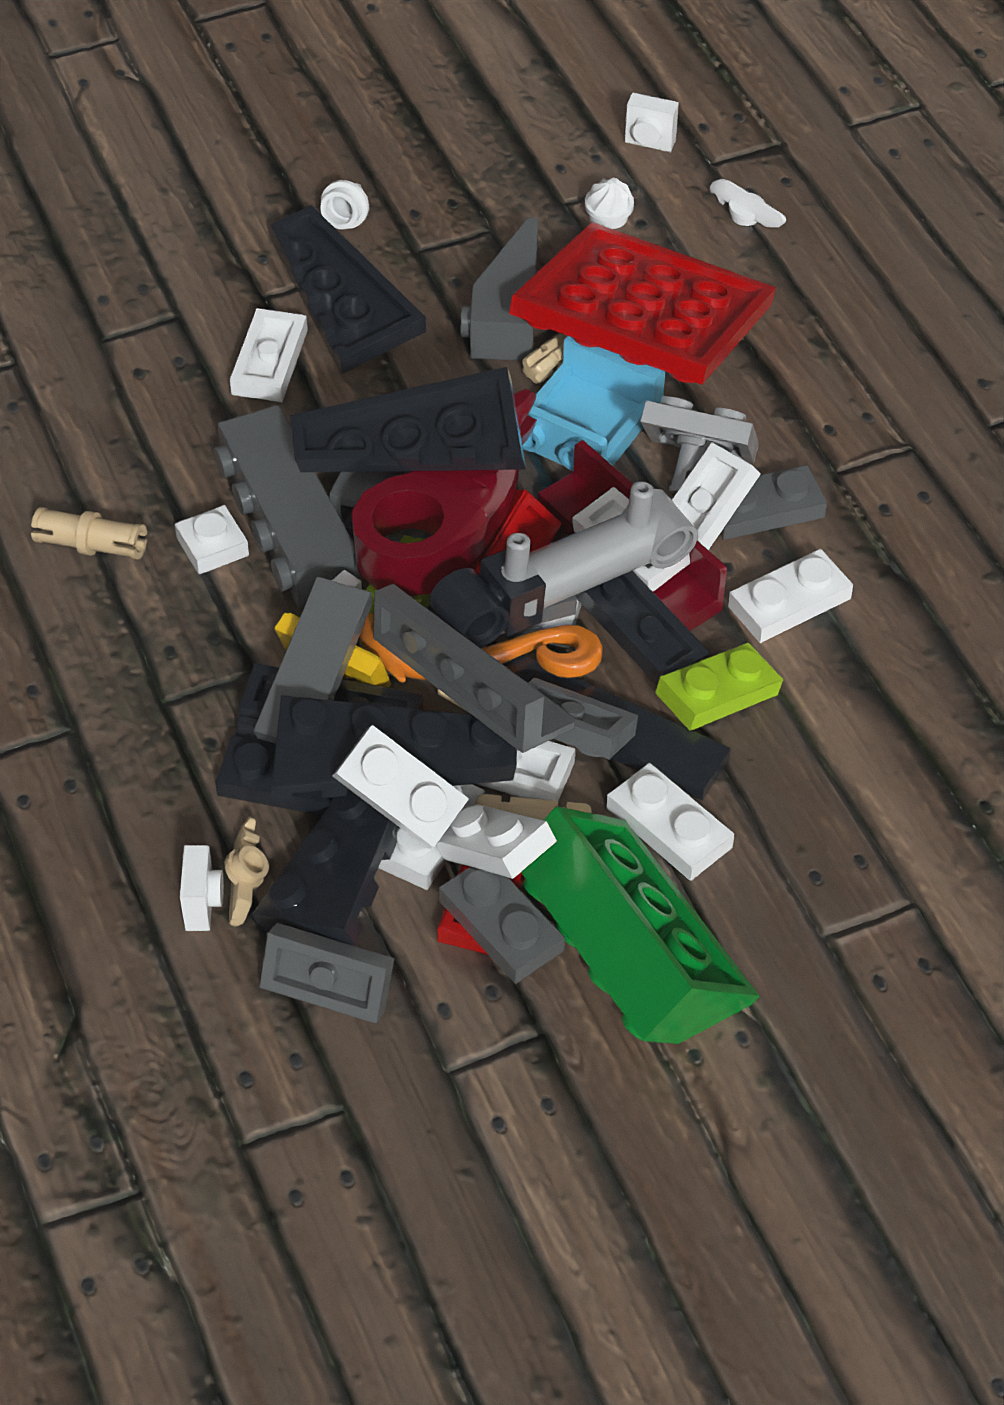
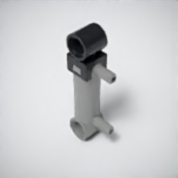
(521, 583)

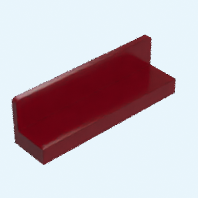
(693, 592)

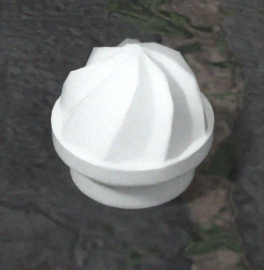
(609, 203)
(344, 204)

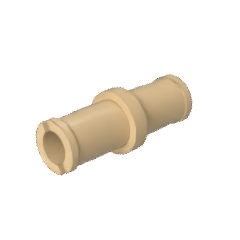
(89, 533)

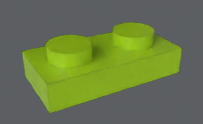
(718, 686)

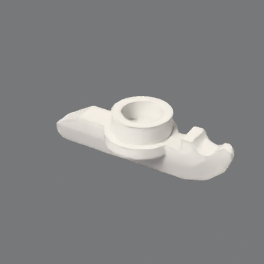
(746, 207)

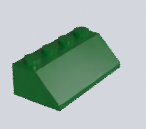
(634, 929)

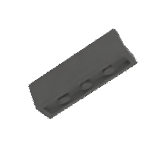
(466, 672)

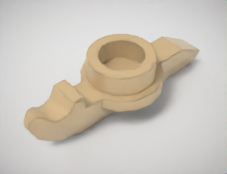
(246, 870)

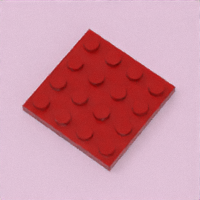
(643, 303)

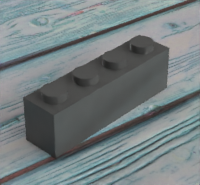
(286, 506)

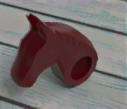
(454, 506)

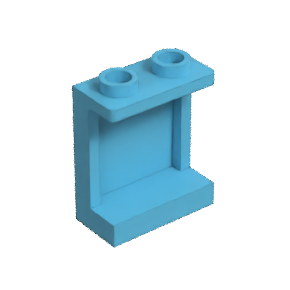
(592, 400)

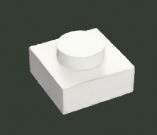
(651, 122)
(211, 539)
(200, 888)

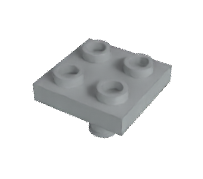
(677, 425)

